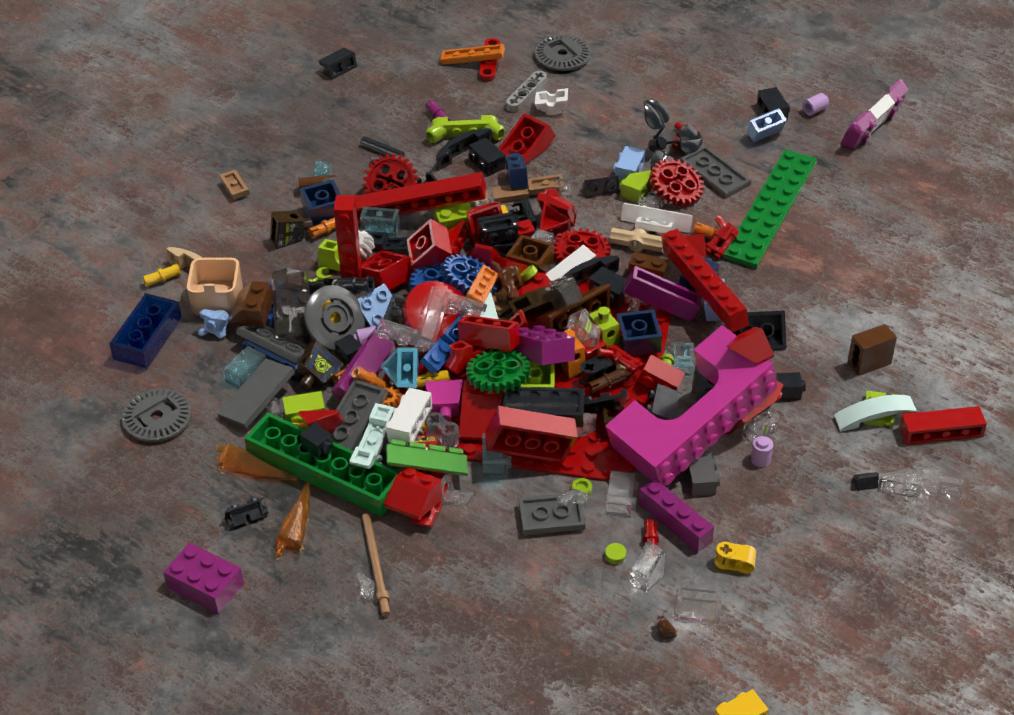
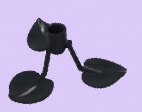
(655, 116)

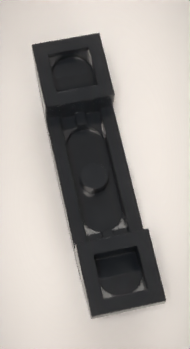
(459, 145)
(394, 245)
(586, 269)

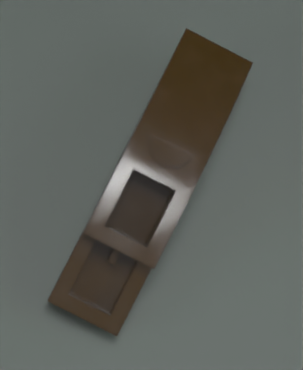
(531, 303)

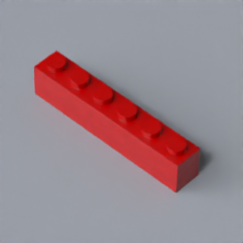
(347, 236)

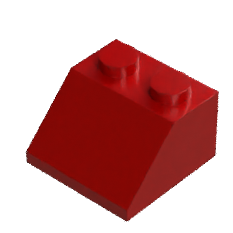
(429, 245)
(413, 493)

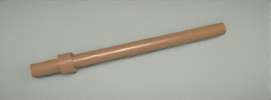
(382, 595)

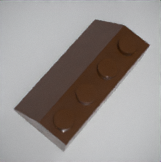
(592, 301)

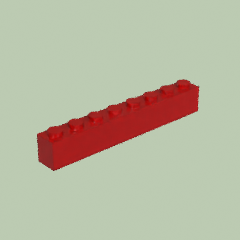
(426, 195)
(705, 280)

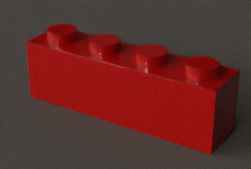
(942, 425)

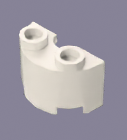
(552, 103)

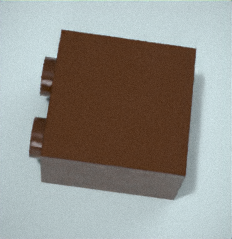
(871, 349)

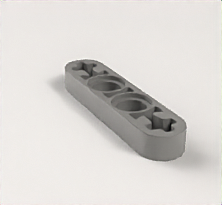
(537, 80)

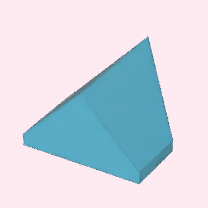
(402, 367)

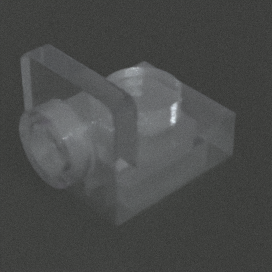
(650, 201)

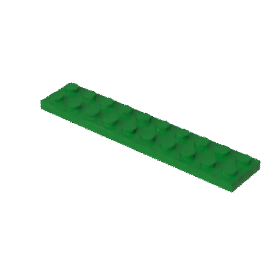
(770, 209)

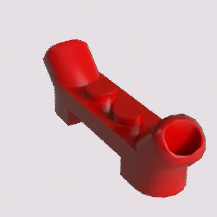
(461, 354)

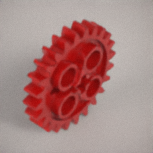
(397, 167)
(676, 182)
(572, 241)

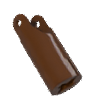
(308, 181)

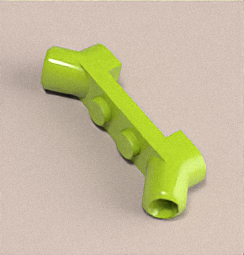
(444, 129)

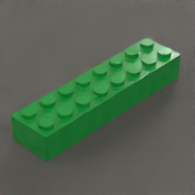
(280, 446)

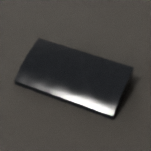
(552, 401)

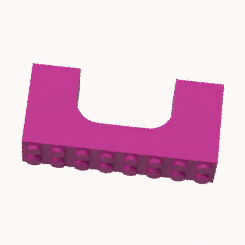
(668, 446)

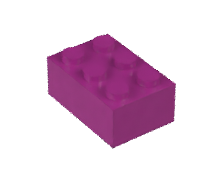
(545, 345)
(203, 577)

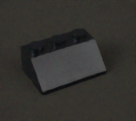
(773, 325)

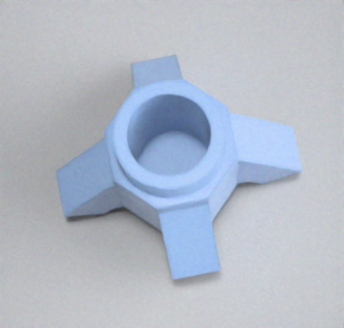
(214, 322)

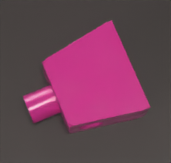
(446, 397)

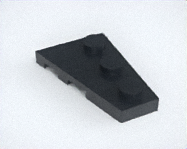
(613, 402)

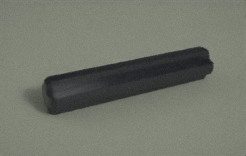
(380, 147)

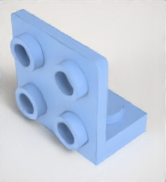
(375, 304)

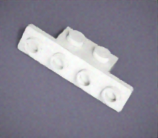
(656, 219)

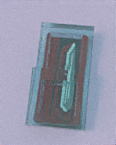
(684, 357)

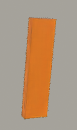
(472, 54)
(482, 284)

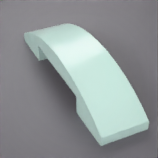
(873, 408)
(373, 438)

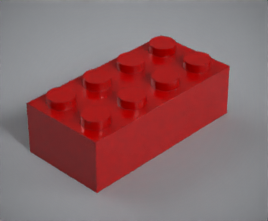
(530, 434)

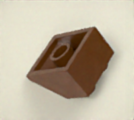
(532, 252)
(650, 263)
(253, 304)

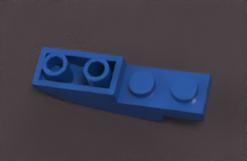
(441, 350)

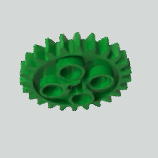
(498, 371)

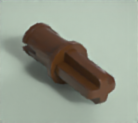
(607, 380)

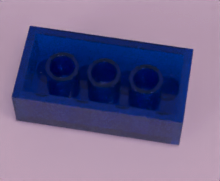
(145, 330)

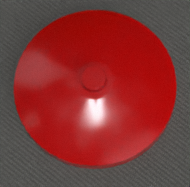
(414, 303)

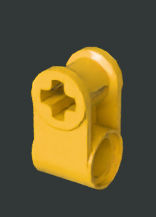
(737, 557)

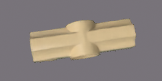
(636, 240)

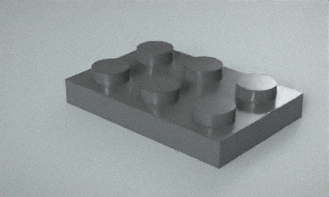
(545, 515)

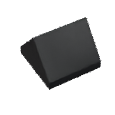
(866, 481)

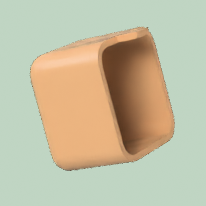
(214, 284)

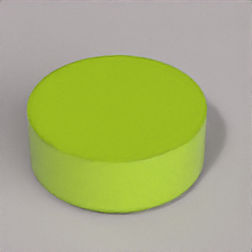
(529, 272)
(583, 485)
(615, 553)

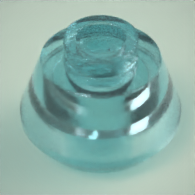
(322, 168)

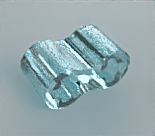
(446, 431)

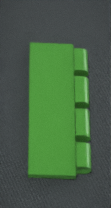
(433, 459)

